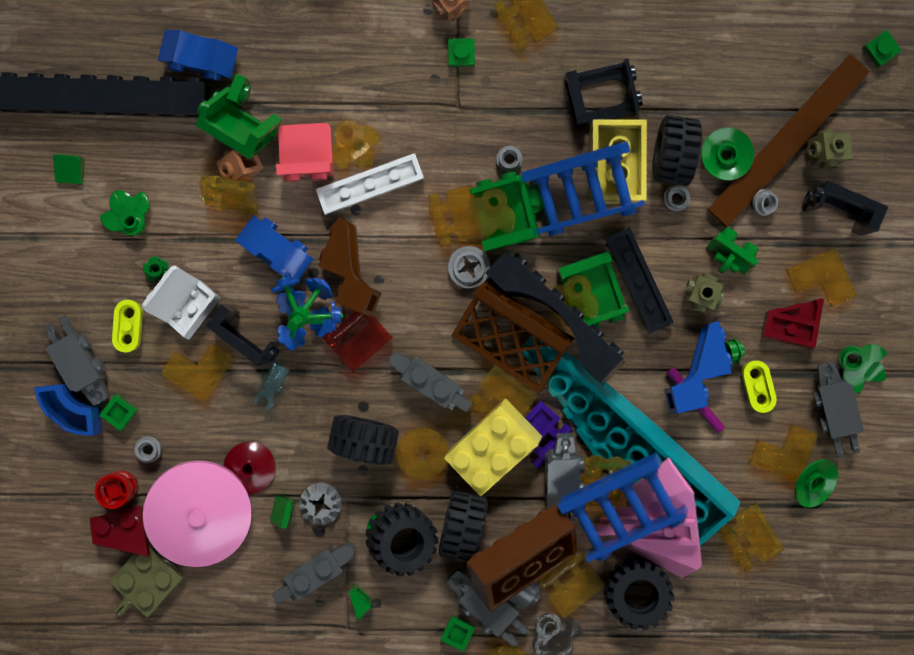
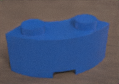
(197, 54)
(274, 249)
(68, 411)

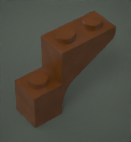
(342, 258)

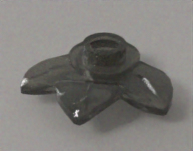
(558, 638)

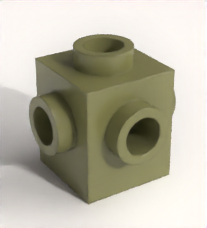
(829, 149)
(694, 295)

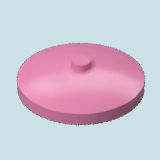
(197, 513)

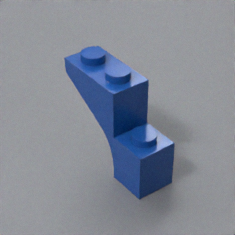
(708, 362)

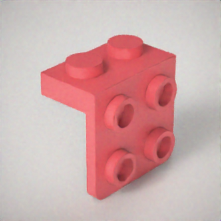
(305, 152)

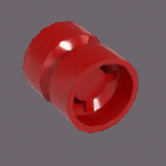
(116, 489)

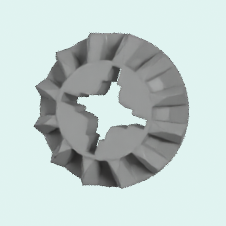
(472, 254)
(332, 500)

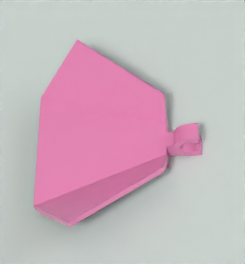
(670, 548)

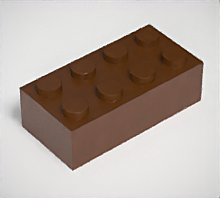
(522, 557)

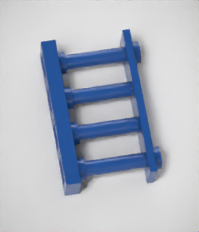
(588, 163)
(622, 480)

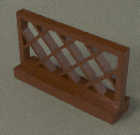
(527, 321)

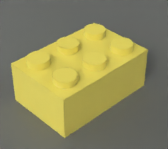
(634, 163)
(493, 447)

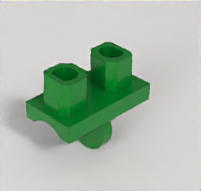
(730, 254)

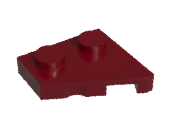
(794, 324)
(121, 531)

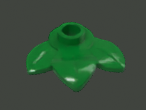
(125, 209)
(864, 367)

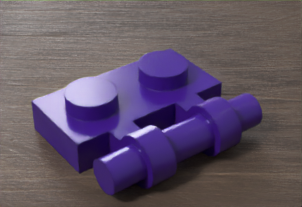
(543, 420)

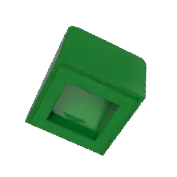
(68, 169)
(282, 511)
(360, 601)

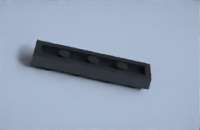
(639, 280)

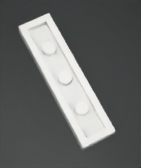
(369, 184)

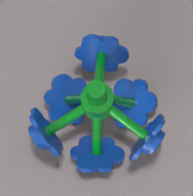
(299, 313)

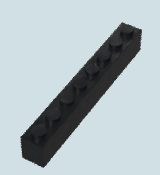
(101, 96)

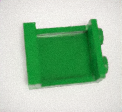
(235, 126)
(520, 202)
(603, 286)

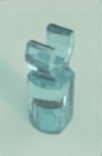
(272, 384)

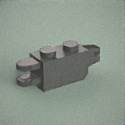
(77, 362)
(430, 382)
(838, 407)
(562, 470)
(314, 572)
(493, 621)

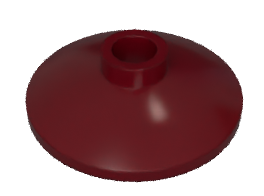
(261, 461)

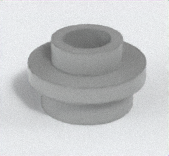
(509, 150)
(682, 192)
(765, 202)
(140, 449)

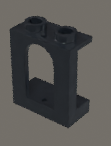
(621, 72)
(868, 211)
(220, 325)

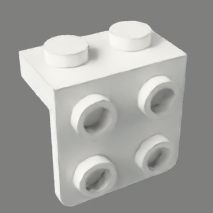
(181, 301)

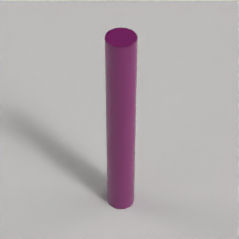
(707, 414)

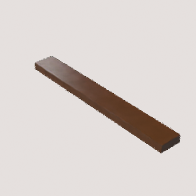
(789, 140)

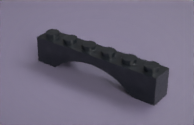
(517, 281)

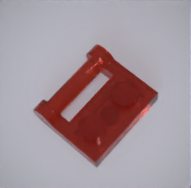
(362, 345)

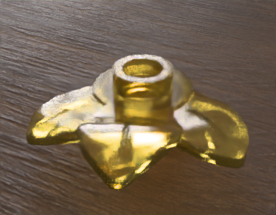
(356, 148)
(490, 217)
(584, 301)

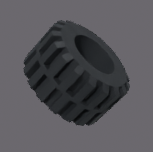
(677, 150)
(363, 439)
(463, 526)
(415, 553)
(651, 611)

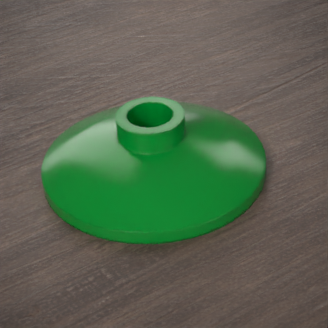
(736, 144)
(816, 483)

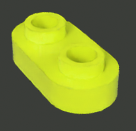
(123, 325)
(760, 385)

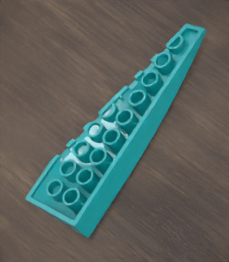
(619, 429)

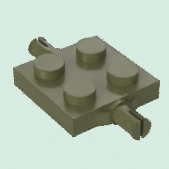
(146, 582)

